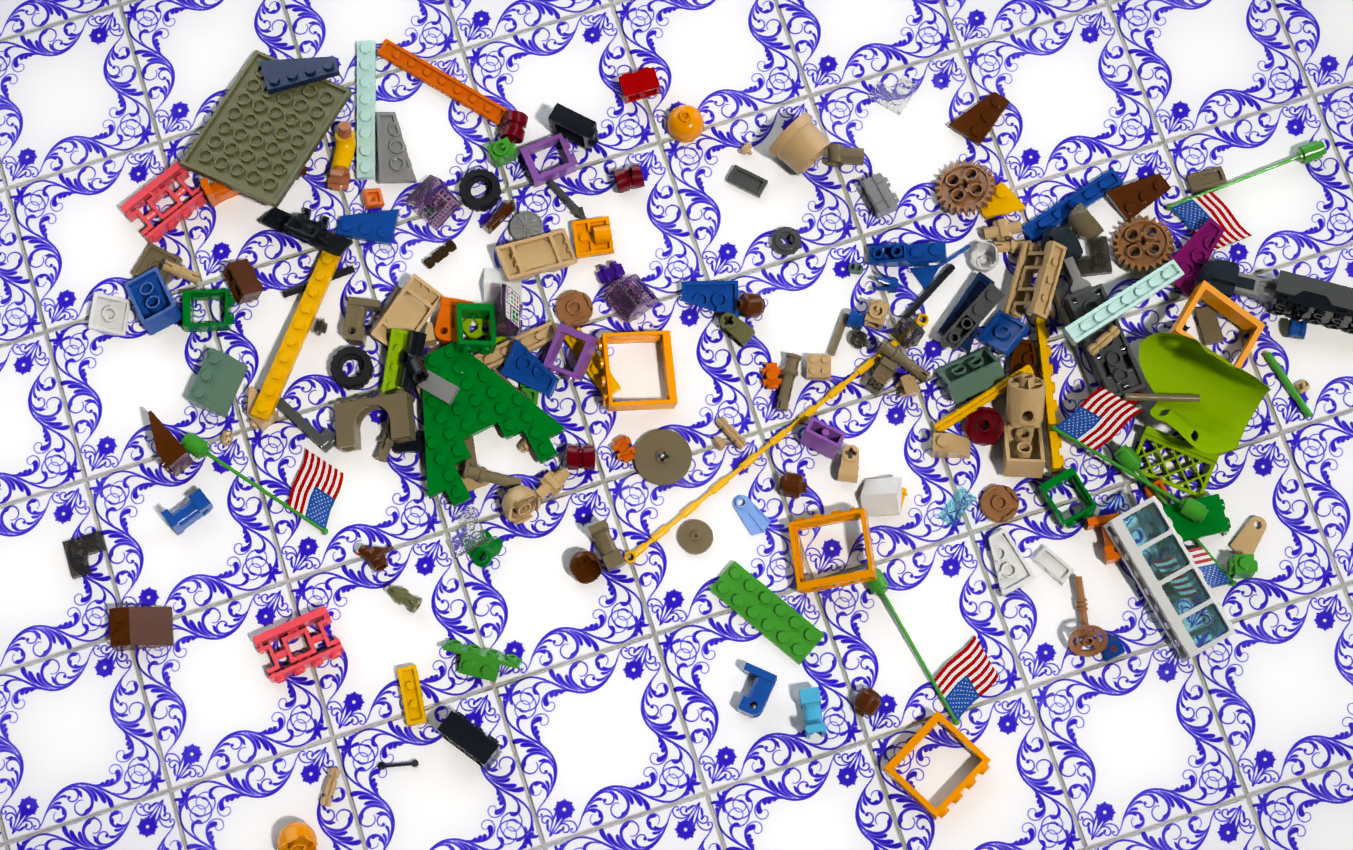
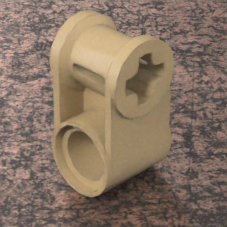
(849, 466)

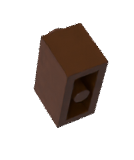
(242, 281)

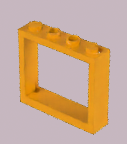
(1228, 309)
(667, 364)
(820, 520)
(956, 795)

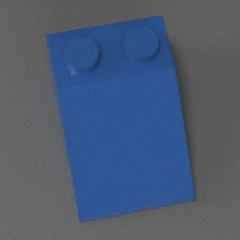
(153, 301)

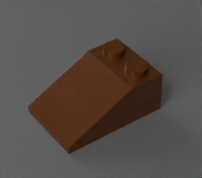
(172, 454)
(141, 627)

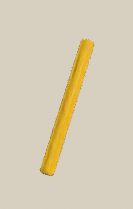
(978, 402)

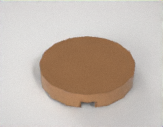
(574, 308)
(999, 503)

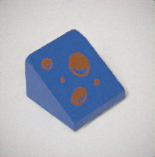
(1113, 649)

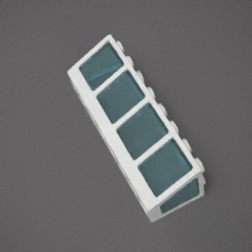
(1169, 578)

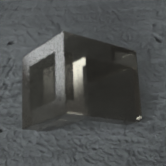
(907, 332)

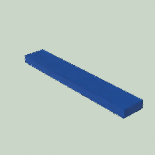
(1060, 212)

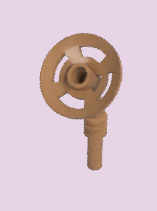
(1086, 634)

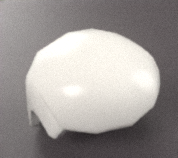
(984, 257)

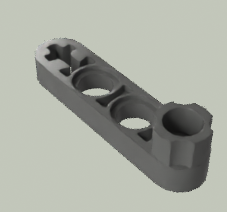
(324, 441)

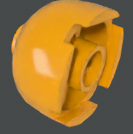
(685, 123)
(297, 837)

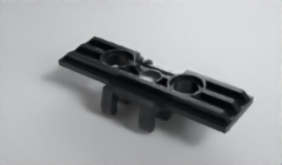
(308, 230)

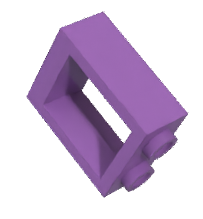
(555, 173)
(585, 356)

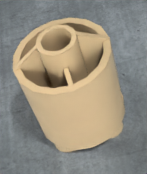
(1025, 401)

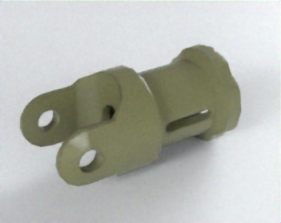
(401, 595)

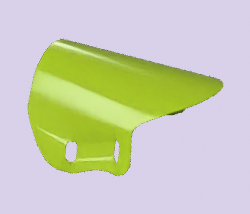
(1226, 393)

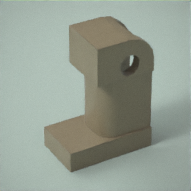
(356, 317)
(611, 556)

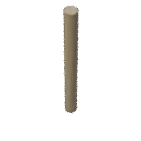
(1161, 397)

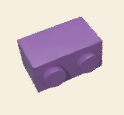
(822, 438)

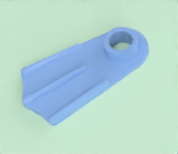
(751, 515)

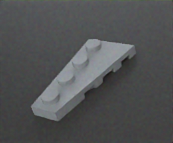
(393, 158)

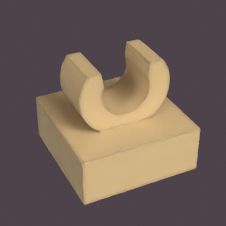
(910, 386)

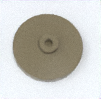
(695, 537)

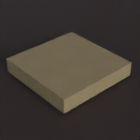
(153, 257)

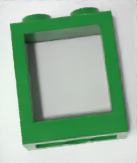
(203, 295)
(474, 311)
(1059, 480)

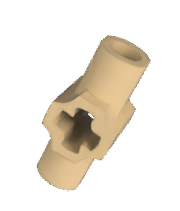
(1002, 230)
(552, 483)

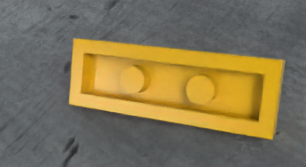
(412, 695)

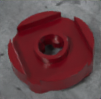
(989, 436)

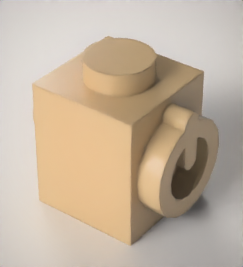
(876, 314)

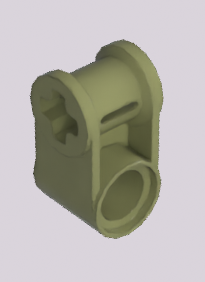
(739, 331)

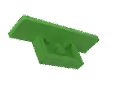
(481, 662)

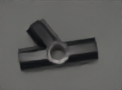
(413, 361)

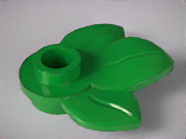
(489, 549)

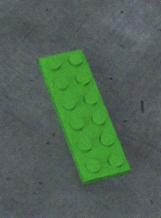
(767, 613)

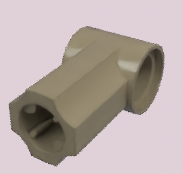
(840, 155)

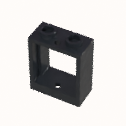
(573, 126)

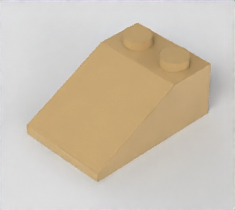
(1022, 451)

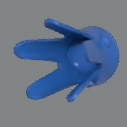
(891, 282)

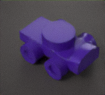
(608, 274)

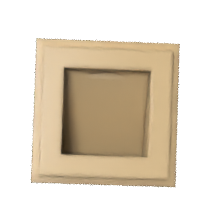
(431, 337)

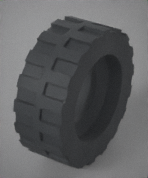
(473, 177)
(341, 358)

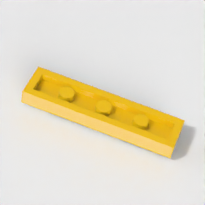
(593, 370)

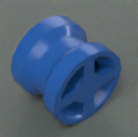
(856, 319)
(1297, 329)

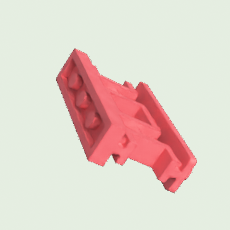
(154, 193)
(292, 630)

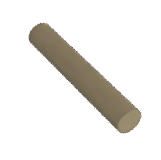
(838, 334)

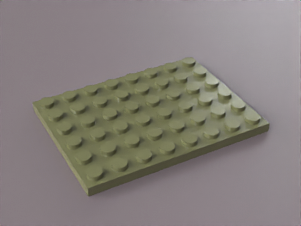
(261, 138)

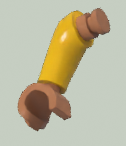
(343, 155)

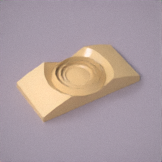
(536, 255)
(408, 310)

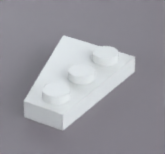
(1009, 563)

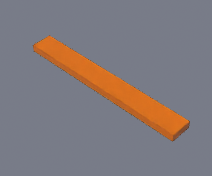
(442, 82)

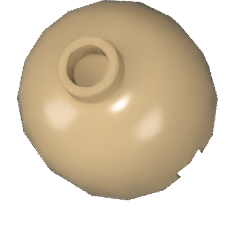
(520, 503)

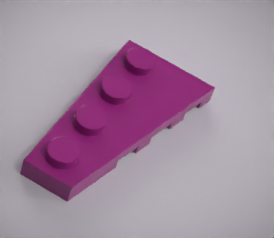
(1196, 254)

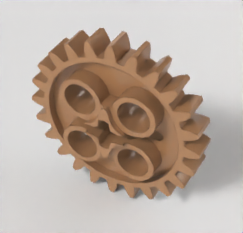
(965, 188)
(1145, 259)

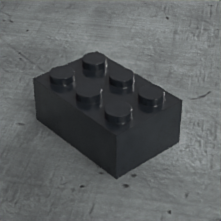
(470, 739)

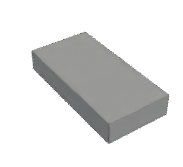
(439, 387)

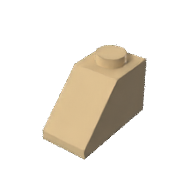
(254, 422)
(950, 446)

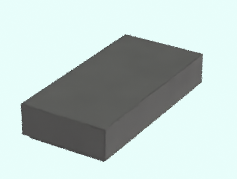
(747, 181)

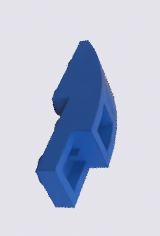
(907, 255)

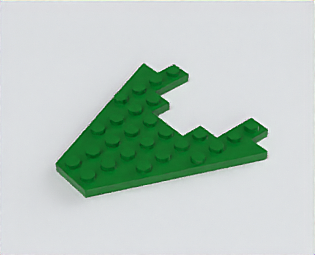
(479, 405)

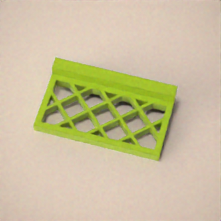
(1180, 446)

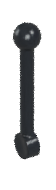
(381, 765)

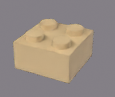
(818, 367)

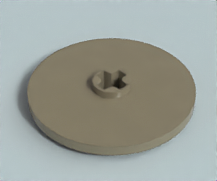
(650, 465)

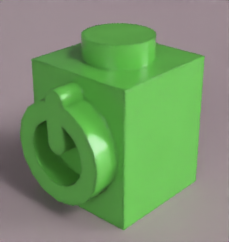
(502, 152)
(1242, 566)

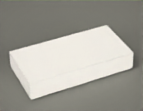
(1053, 565)

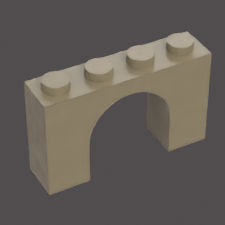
(351, 413)

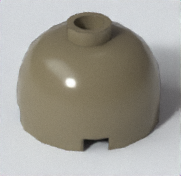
(1083, 223)

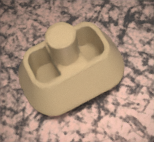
(746, 148)
(1302, 386)
(226, 438)
(719, 443)
(524, 445)

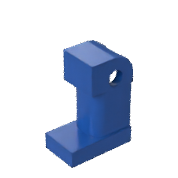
(189, 513)
(759, 691)

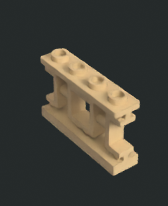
(1048, 267)

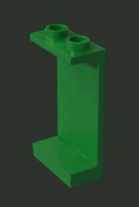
(1214, 522)

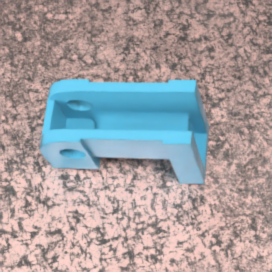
(810, 704)

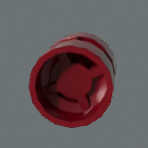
(514, 127)
(628, 178)
(581, 457)

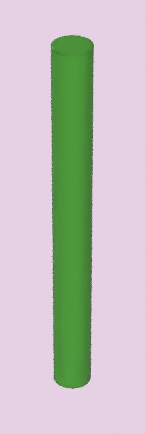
(1288, 385)

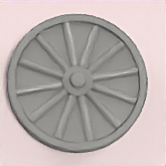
(526, 225)

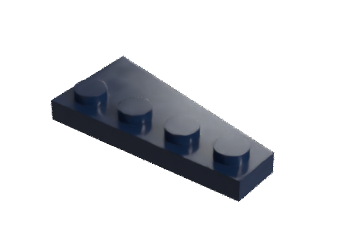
(291, 73)
(973, 291)

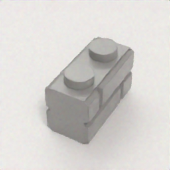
(879, 195)

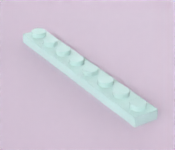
(366, 110)
(1123, 302)

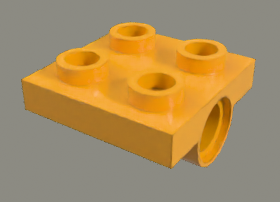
(592, 237)

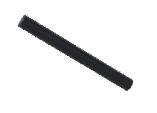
(300, 288)
(929, 291)

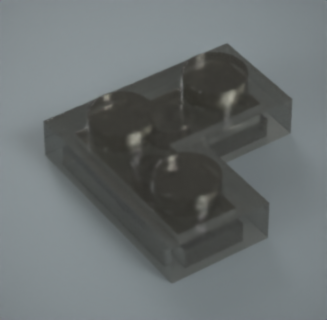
(1098, 260)
(79, 549)

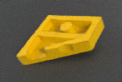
(1002, 204)

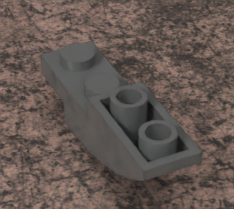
(972, 316)

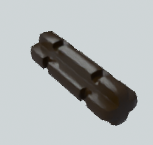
(440, 254)

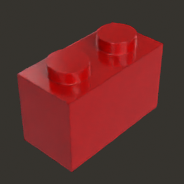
(639, 84)

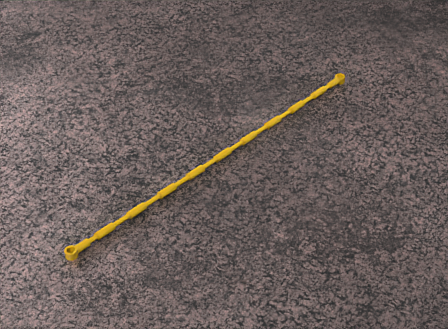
(753, 457)

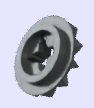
(784, 233)

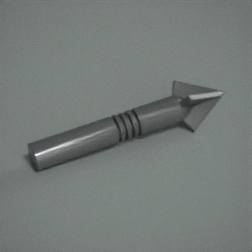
(578, 211)

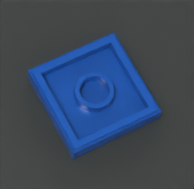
(1003, 333)

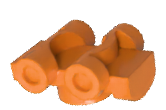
(771, 373)
(626, 452)

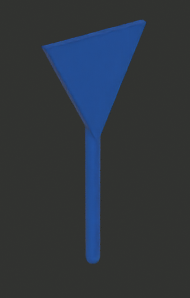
(927, 273)

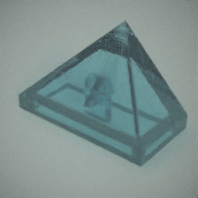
(957, 507)

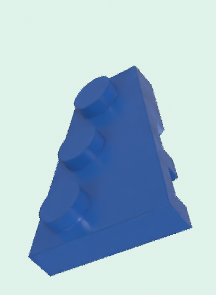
(370, 227)
(712, 295)
(529, 370)

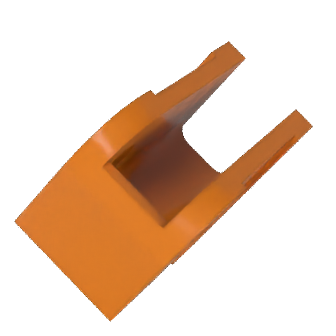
(217, 192)
(445, 320)
(1108, 552)

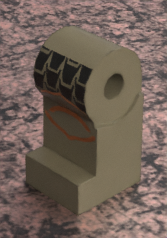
(881, 376)

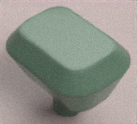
(855, 268)

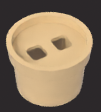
(800, 144)

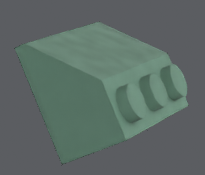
(970, 374)
(217, 383)

